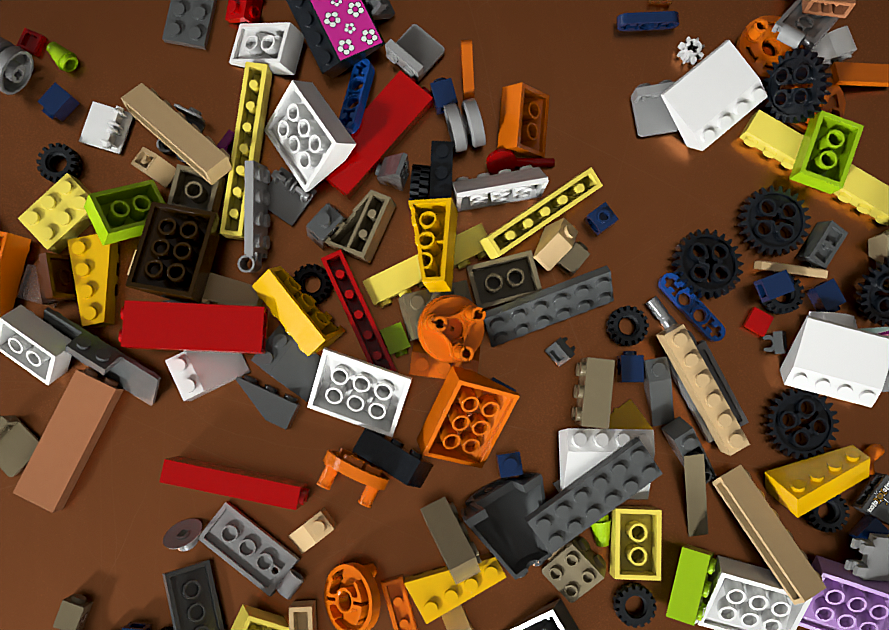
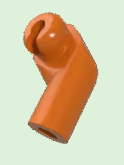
(874, 451)

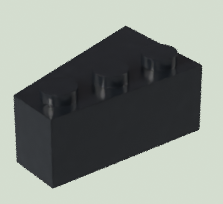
(393, 458)

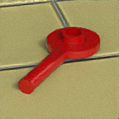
(506, 159)

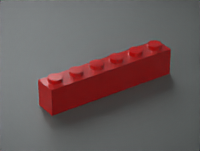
(357, 310)

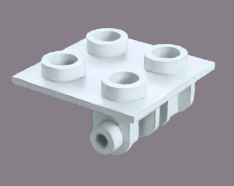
(106, 127)

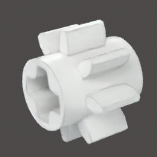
(690, 50)

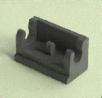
(822, 244)

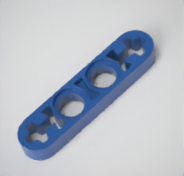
(361, 74)
(688, 310)

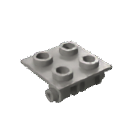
(287, 196)

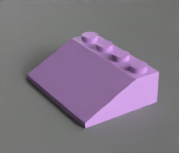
(846, 601)

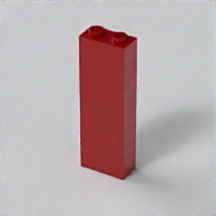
(381, 130)
(193, 327)
(234, 482)

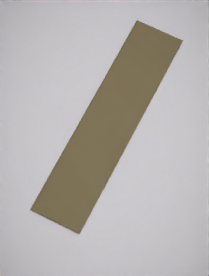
(696, 495)

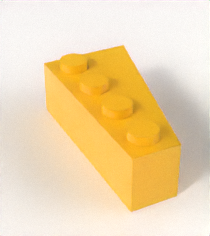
(435, 239)
(94, 279)
(296, 311)
(817, 479)
(437, 592)

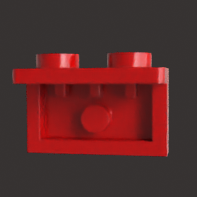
(243, 11)

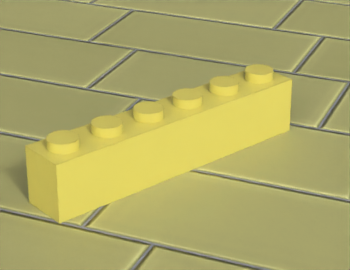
(540, 213)
(406, 275)

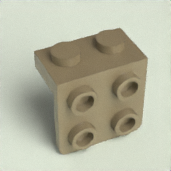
(16, 445)
(575, 569)

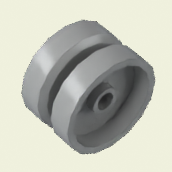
(15, 67)
(465, 124)

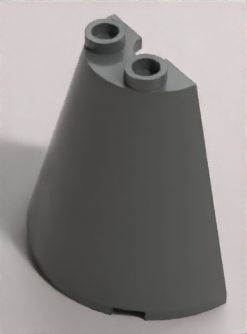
(498, 519)

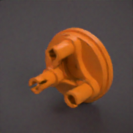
(451, 328)

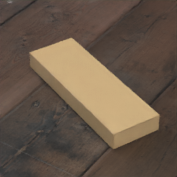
(791, 269)

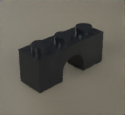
(441, 169)

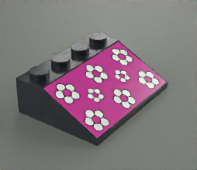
(337, 32)

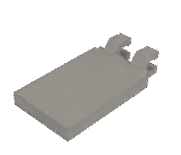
(874, 560)

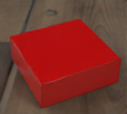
(32, 42)
(758, 321)

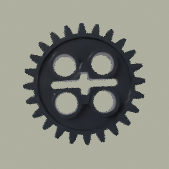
(791, 69)
(772, 240)
(707, 264)
(875, 304)
(810, 439)

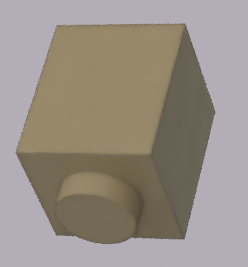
(574, 258)
(73, 613)

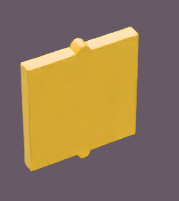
(628, 417)

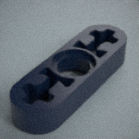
(648, 21)

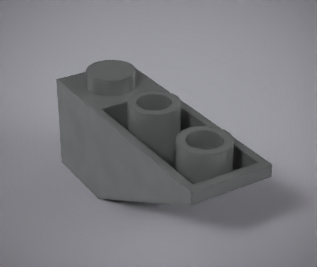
(272, 406)
(685, 443)

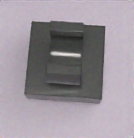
(779, 342)
(560, 351)

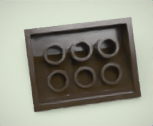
(175, 252)

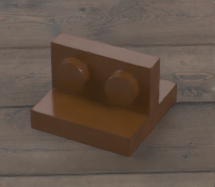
(55, 278)

